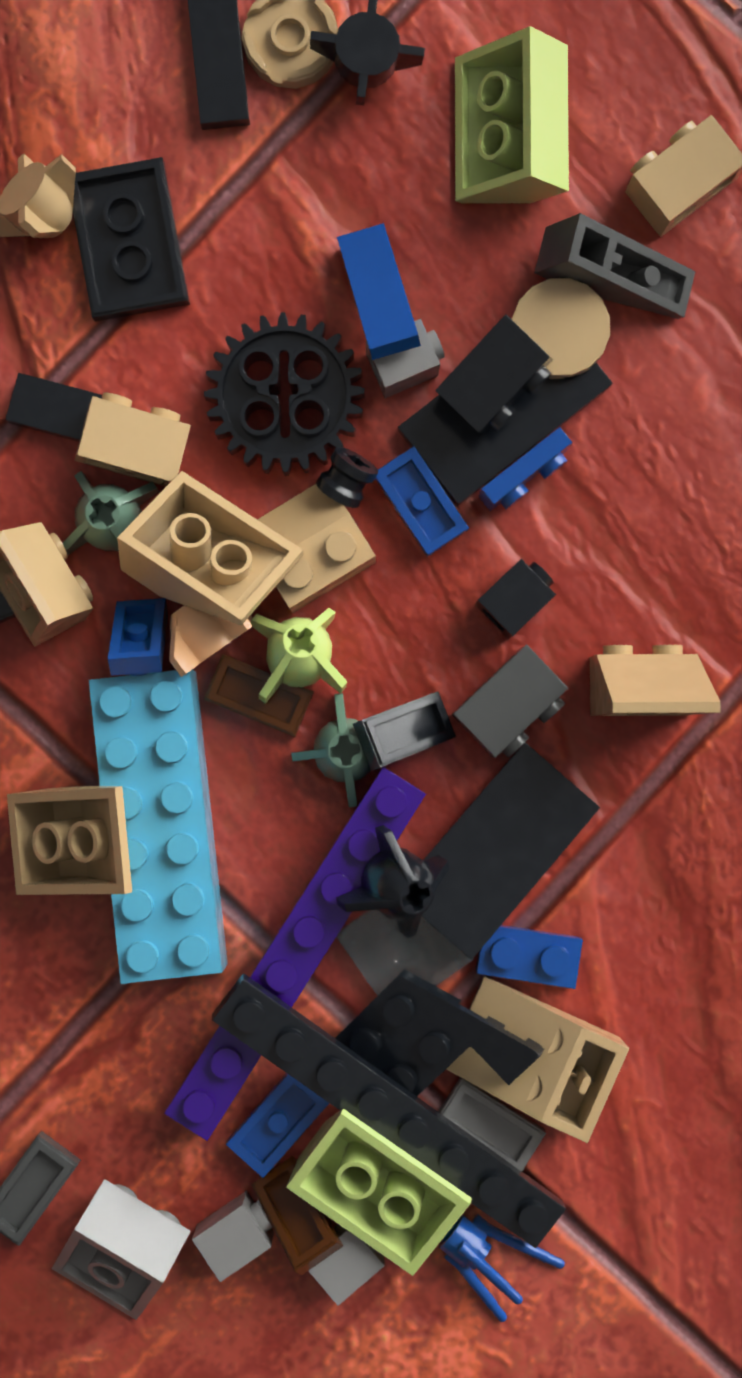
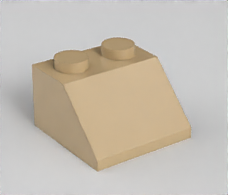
(330, 546)
(40, 582)

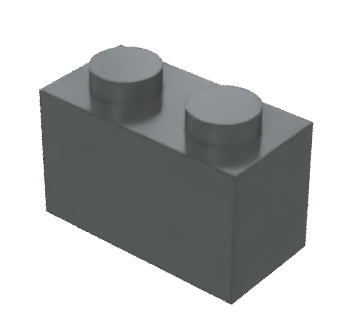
(511, 702)

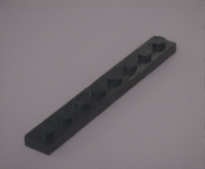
(388, 1108)

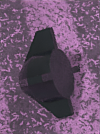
(366, 50)
(396, 884)

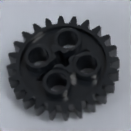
(241, 396)

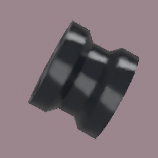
(347, 477)

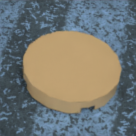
(279, 40)
(566, 323)

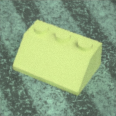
(512, 120)
(376, 1191)

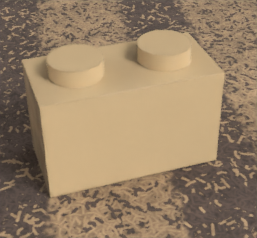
(684, 175)
(132, 440)

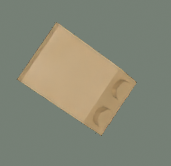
(204, 551)
(650, 683)
(69, 841)

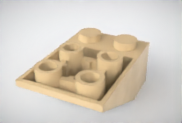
(569, 1078)

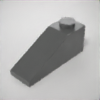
(614, 266)

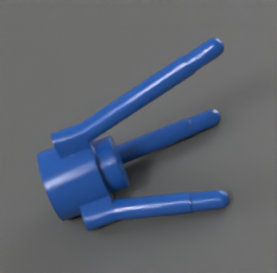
(467, 1249)

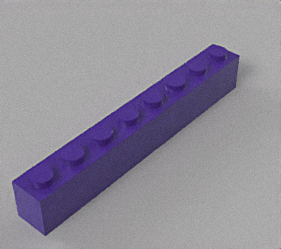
(296, 949)

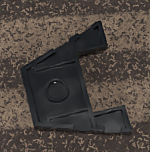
(420, 1030)

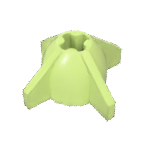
(298, 652)

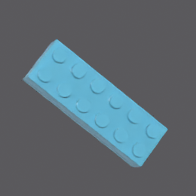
(155, 749)

